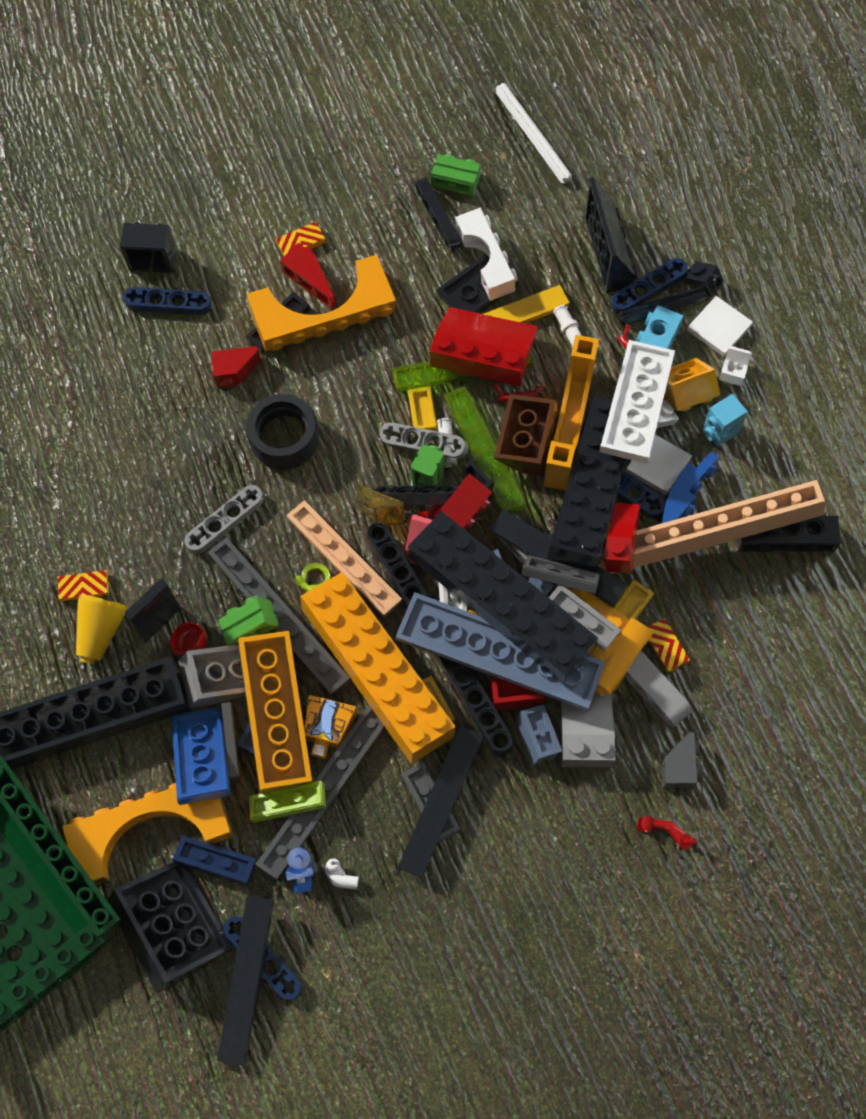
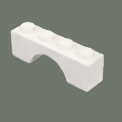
(476, 233)

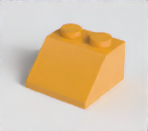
(691, 384)

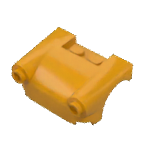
(623, 649)

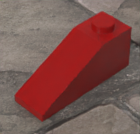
(303, 268)
(622, 538)

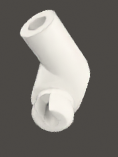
(337, 876)

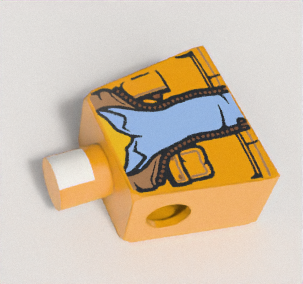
(327, 724)

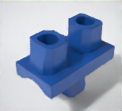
(300, 869)

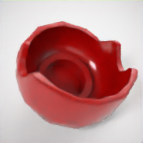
(188, 637)

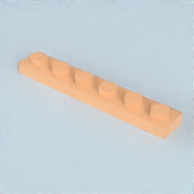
(344, 559)

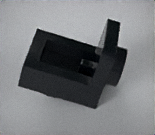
(705, 276)

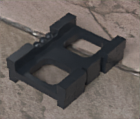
(471, 468)

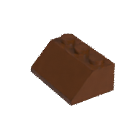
(527, 434)

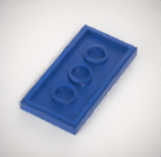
(200, 756)

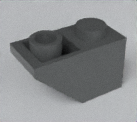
(680, 766)

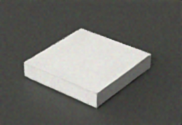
(719, 326)
(663, 466)

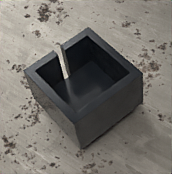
(141, 239)

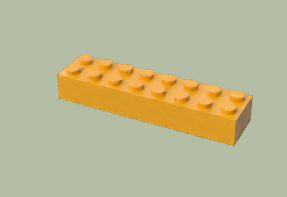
(377, 667)

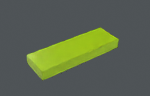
(287, 801)

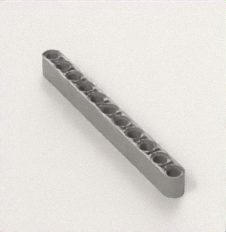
(642, 676)

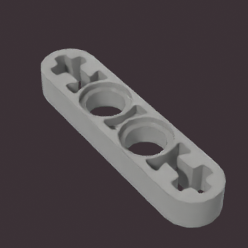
(424, 438)
(221, 516)

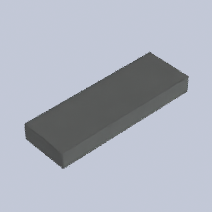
(561, 574)
(230, 739)
(420, 785)

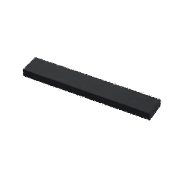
(537, 545)
(440, 802)
(245, 981)

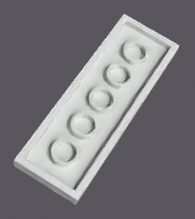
(637, 402)

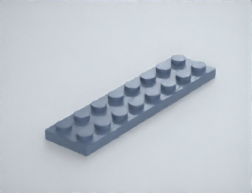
(478, 645)

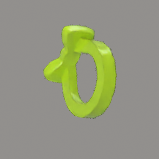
(300, 580)

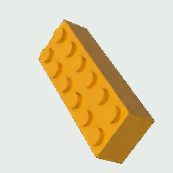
(274, 711)

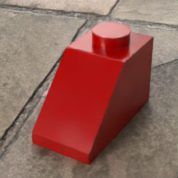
(234, 365)

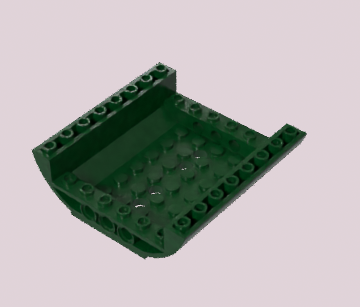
(44, 904)

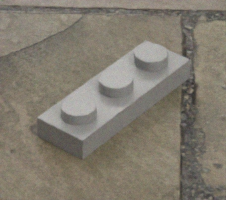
(587, 616)

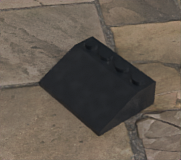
(608, 239)
(169, 925)

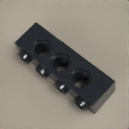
(800, 541)

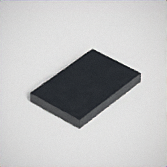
(466, 289)
(153, 610)

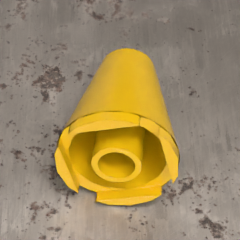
(96, 626)

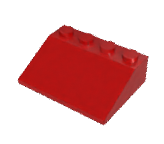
(482, 346)

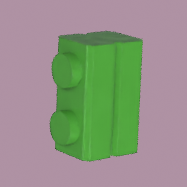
(455, 174)
(428, 466)
(248, 620)

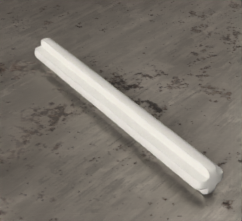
(533, 133)

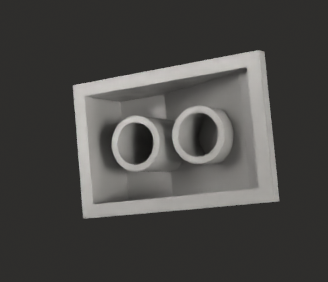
(212, 675)
(588, 735)

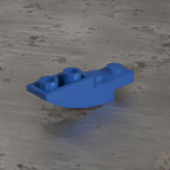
(688, 483)

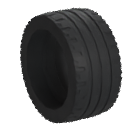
(280, 406)

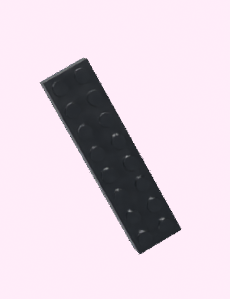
(588, 496)
(502, 597)
(91, 712)

